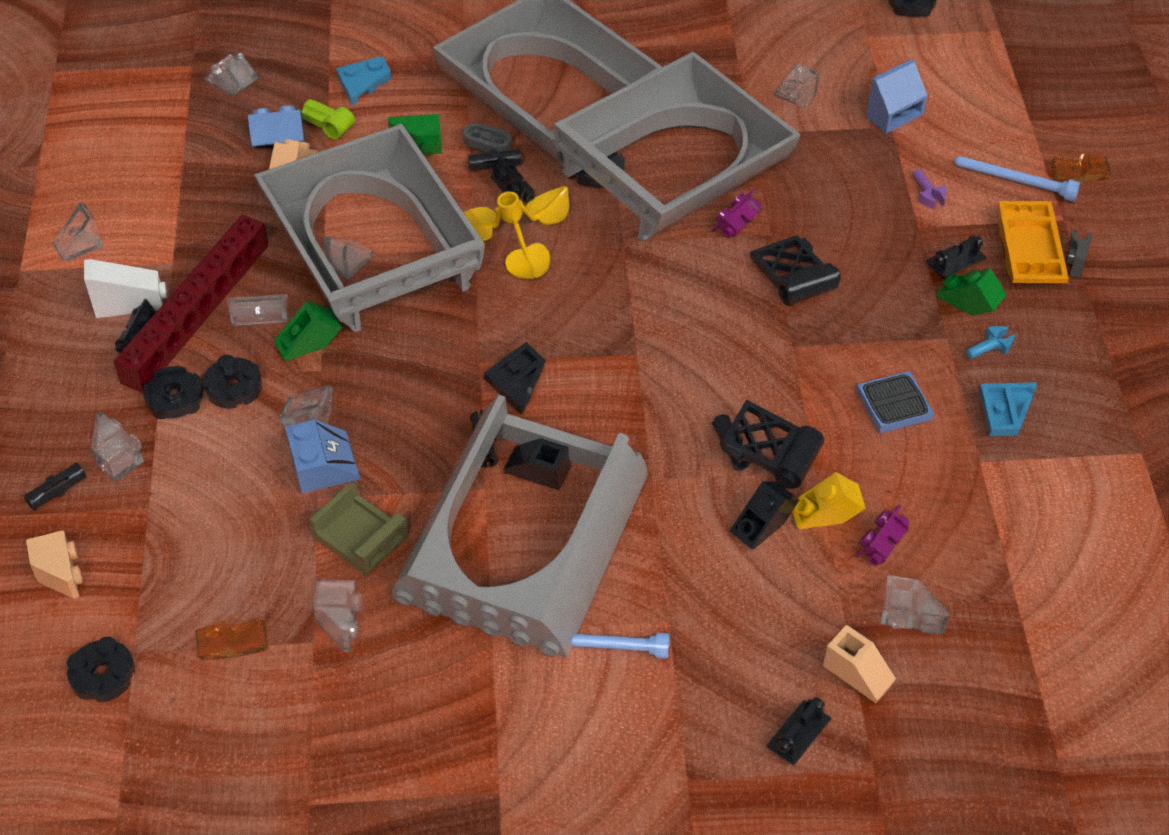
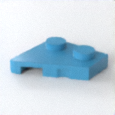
(363, 77)
(1006, 406)

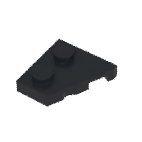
(516, 376)

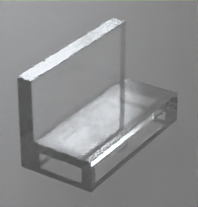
(258, 309)

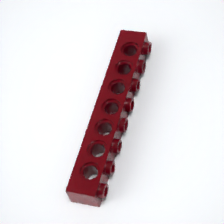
(191, 303)

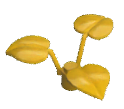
(547, 208)

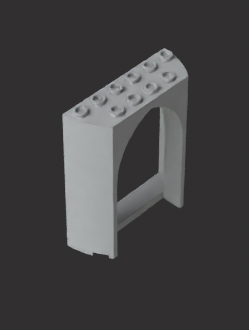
(542, 29)
(676, 95)
(381, 166)
(554, 601)

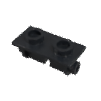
(510, 180)
(957, 257)
(137, 321)
(800, 730)

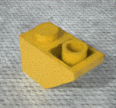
(829, 503)

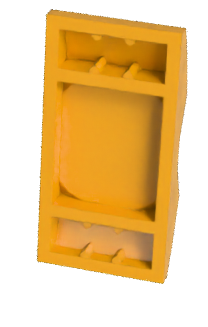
(1031, 242)

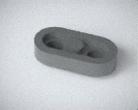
(486, 138)

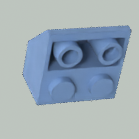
(896, 97)
(275, 126)

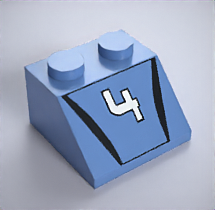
(320, 455)

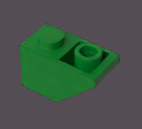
(973, 292)

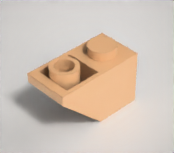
(289, 151)
(52, 563)
(858, 664)

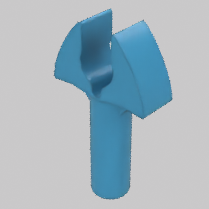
(994, 341)

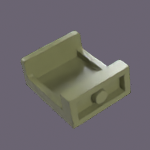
(357, 529)

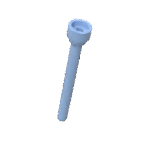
(1066, 189)
(656, 645)

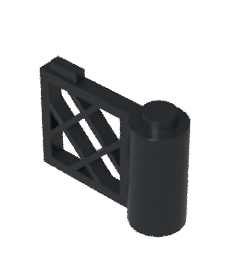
(801, 281)
(796, 450)

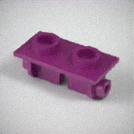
(730, 220)
(875, 542)

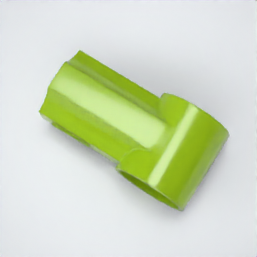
(332, 121)

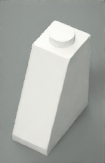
(121, 288)

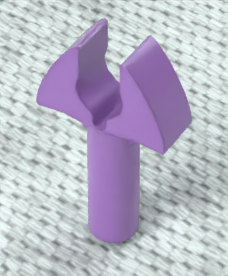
(929, 192)

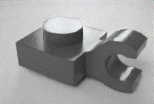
(1078, 253)

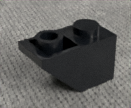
(539, 462)
(764, 514)

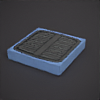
(894, 402)

